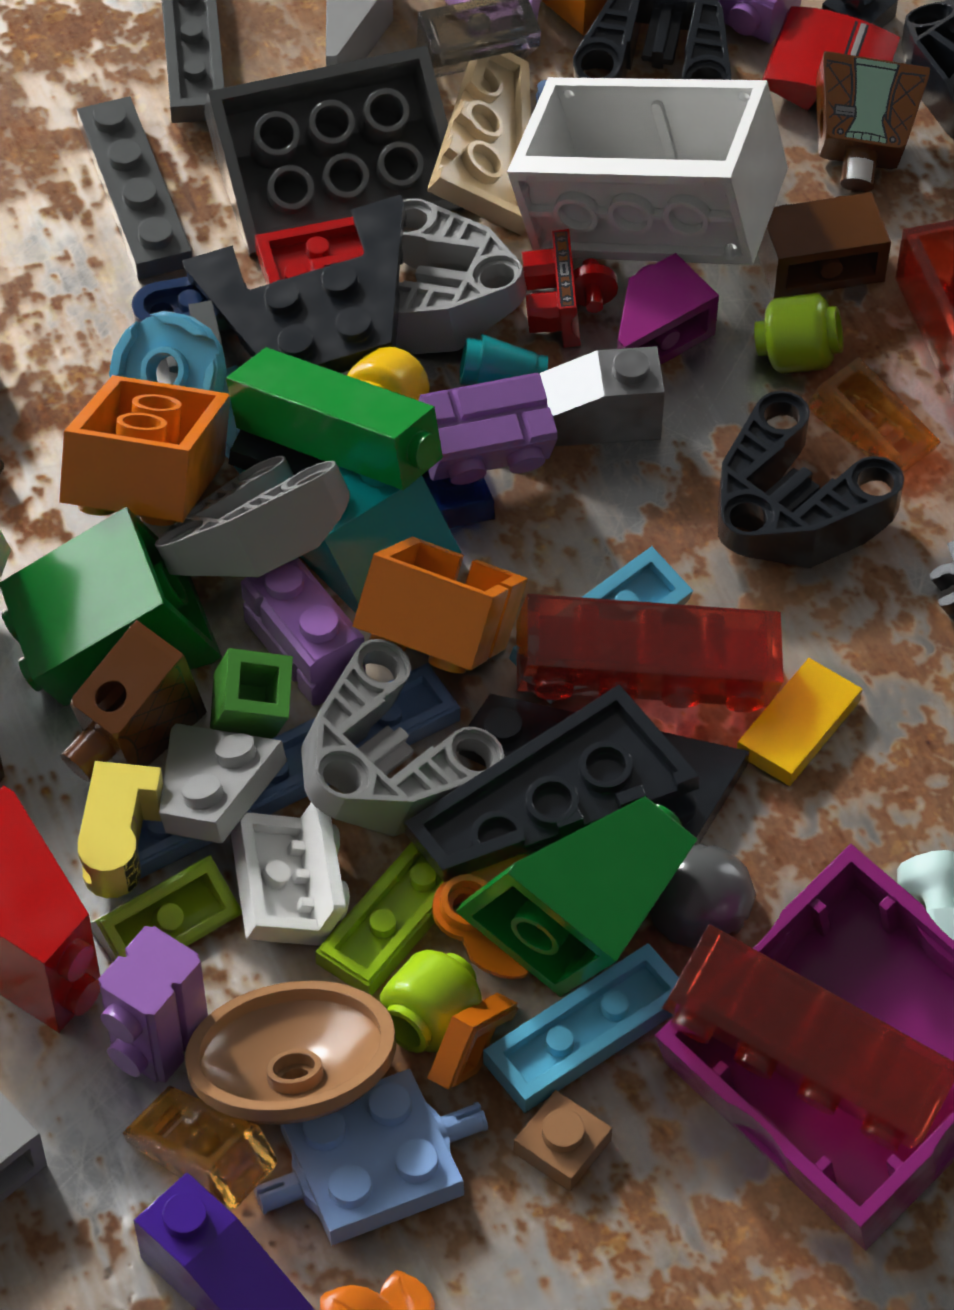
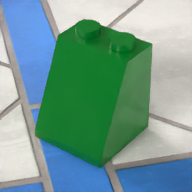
(88, 594)
(583, 896)

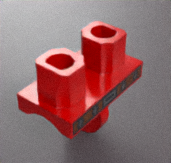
(587, 286)

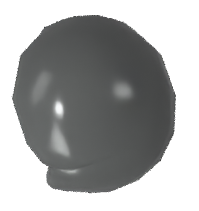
(705, 890)

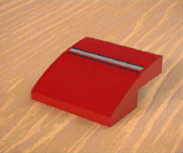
(804, 39)

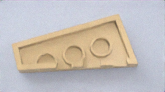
(483, 139)

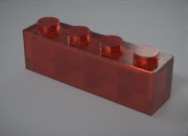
(650, 650)
(811, 1039)

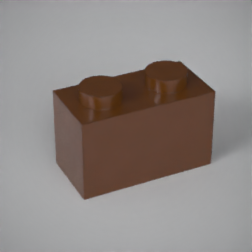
(824, 245)

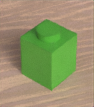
(251, 693)

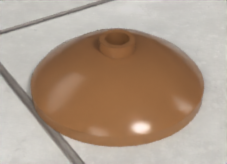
(291, 1052)

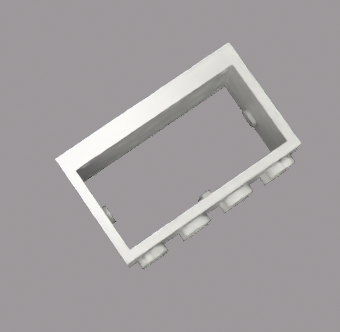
(651, 168)

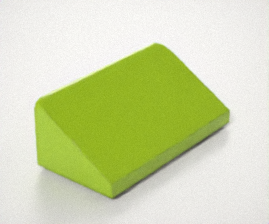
(180, 906)

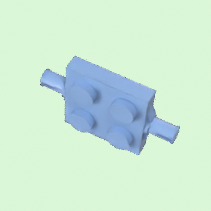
(373, 1160)

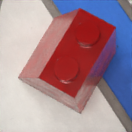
(44, 928)

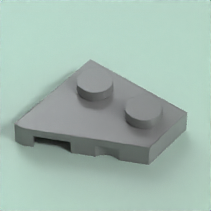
(214, 779)

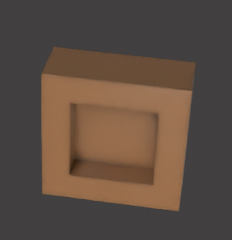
(562, 1140)

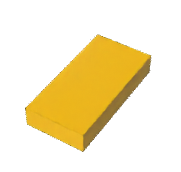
(799, 721)

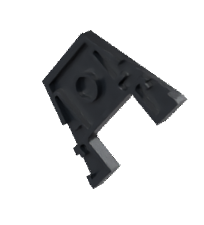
(323, 314)

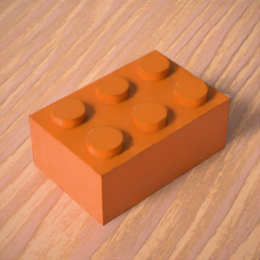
(144, 449)

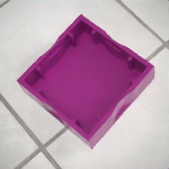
(889, 958)

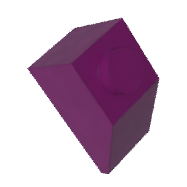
(667, 309)

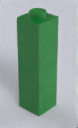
(335, 418)

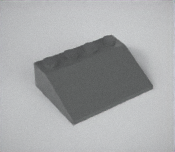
(328, 140)

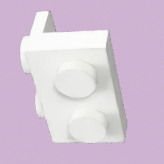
(289, 877)

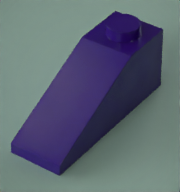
(210, 1253)

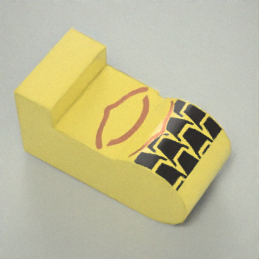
(112, 823)

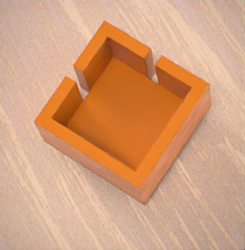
(421, 606)

